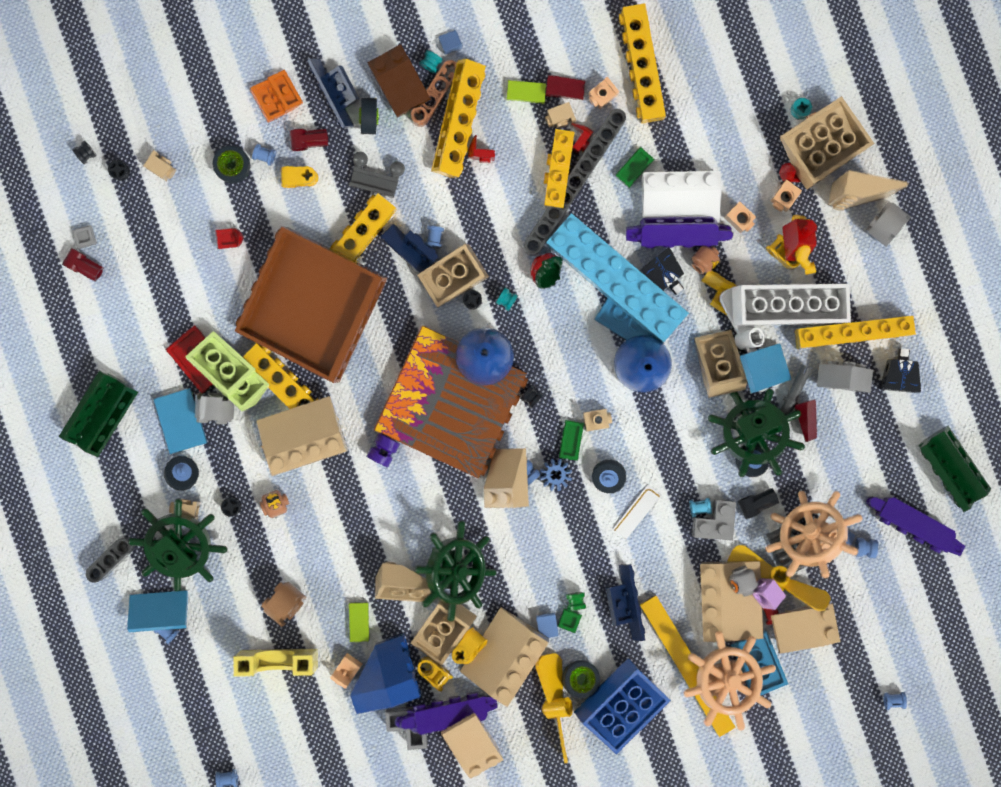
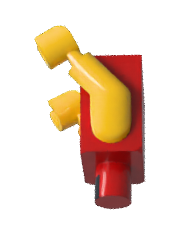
(800, 241)

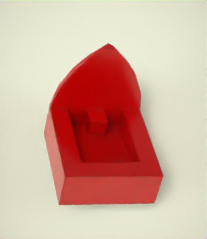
(583, 141)
(482, 155)
(788, 172)
(228, 238)

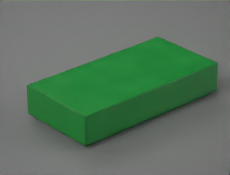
(634, 167)
(571, 440)

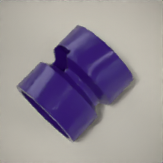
(385, 443)

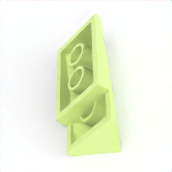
(228, 371)

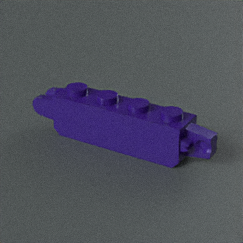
(678, 232)
(917, 524)
(444, 714)

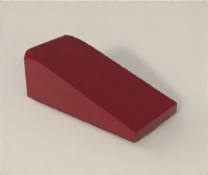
(565, 88)
(808, 419)

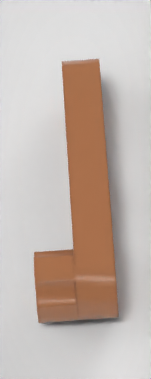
(436, 94)

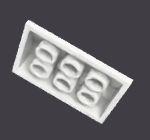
(681, 194)

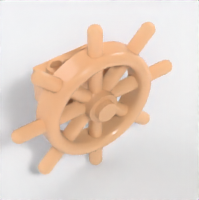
(819, 540)
(728, 677)

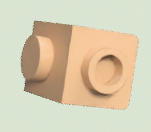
(346, 671)

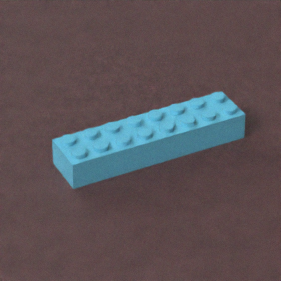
(616, 278)

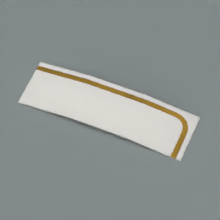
(637, 512)

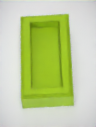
(526, 91)
(359, 622)

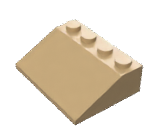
(825, 142)
(861, 188)
(301, 436)
(723, 608)
(507, 656)

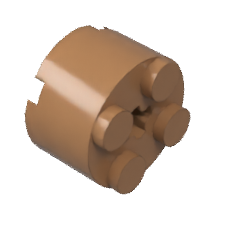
(283, 603)

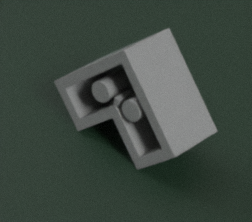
(845, 377)
(720, 525)
(414, 740)

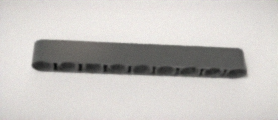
(582, 176)

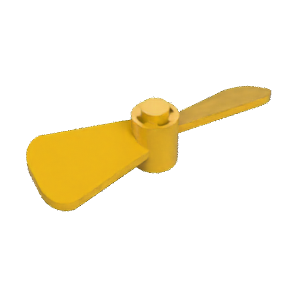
(812, 596)
(555, 706)

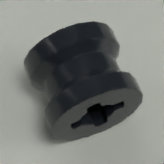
(84, 152)
(116, 167)
(472, 299)
(531, 396)
(227, 507)

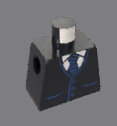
(664, 271)
(901, 374)

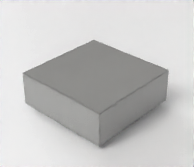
(84, 237)

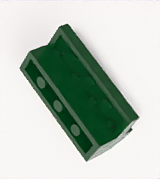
(98, 413)
(954, 468)

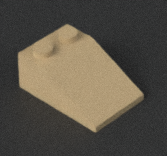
(453, 275)
(720, 364)
(507, 480)
(400, 583)
(805, 629)
(440, 636)
(472, 745)

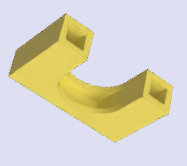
(298, 660)

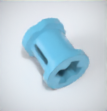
(700, 507)

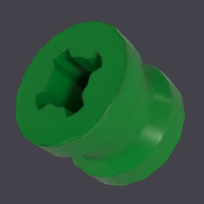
(576, 601)

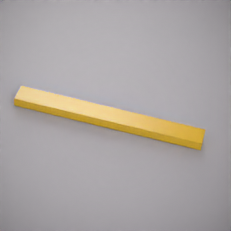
(679, 653)

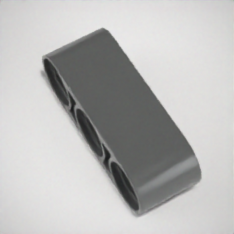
(102, 564)

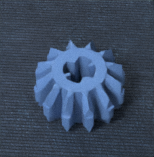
(555, 481)

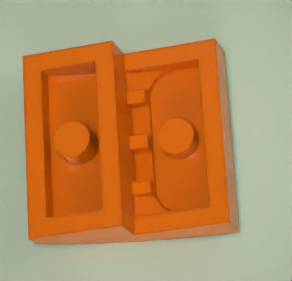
(276, 96)

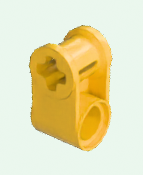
(295, 176)
(779, 253)
(471, 645)
(435, 673)

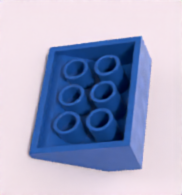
(621, 706)

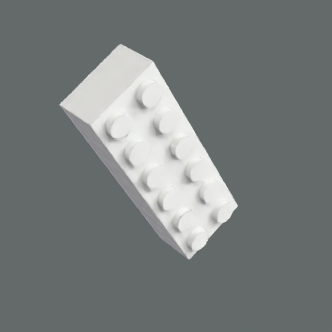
(791, 304)

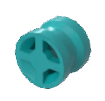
(430, 61)
(798, 111)
(507, 299)

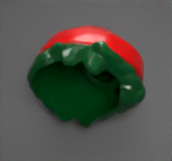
(546, 270)

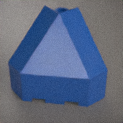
(386, 678)

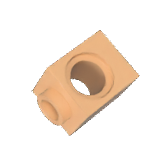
(791, 190)
(731, 217)

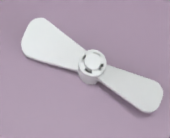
(747, 336)

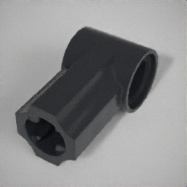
(754, 504)

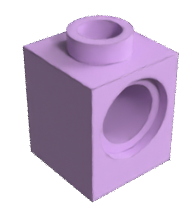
(768, 594)

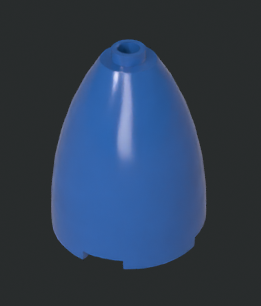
(633, 356)
(489, 368)

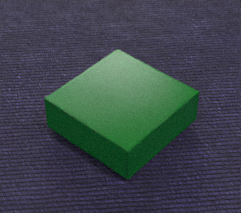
(569, 620)

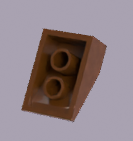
(398, 80)

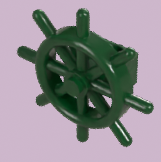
(754, 429)
(172, 552)
(448, 569)

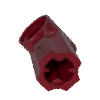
(303, 139)
(79, 263)

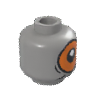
(743, 581)

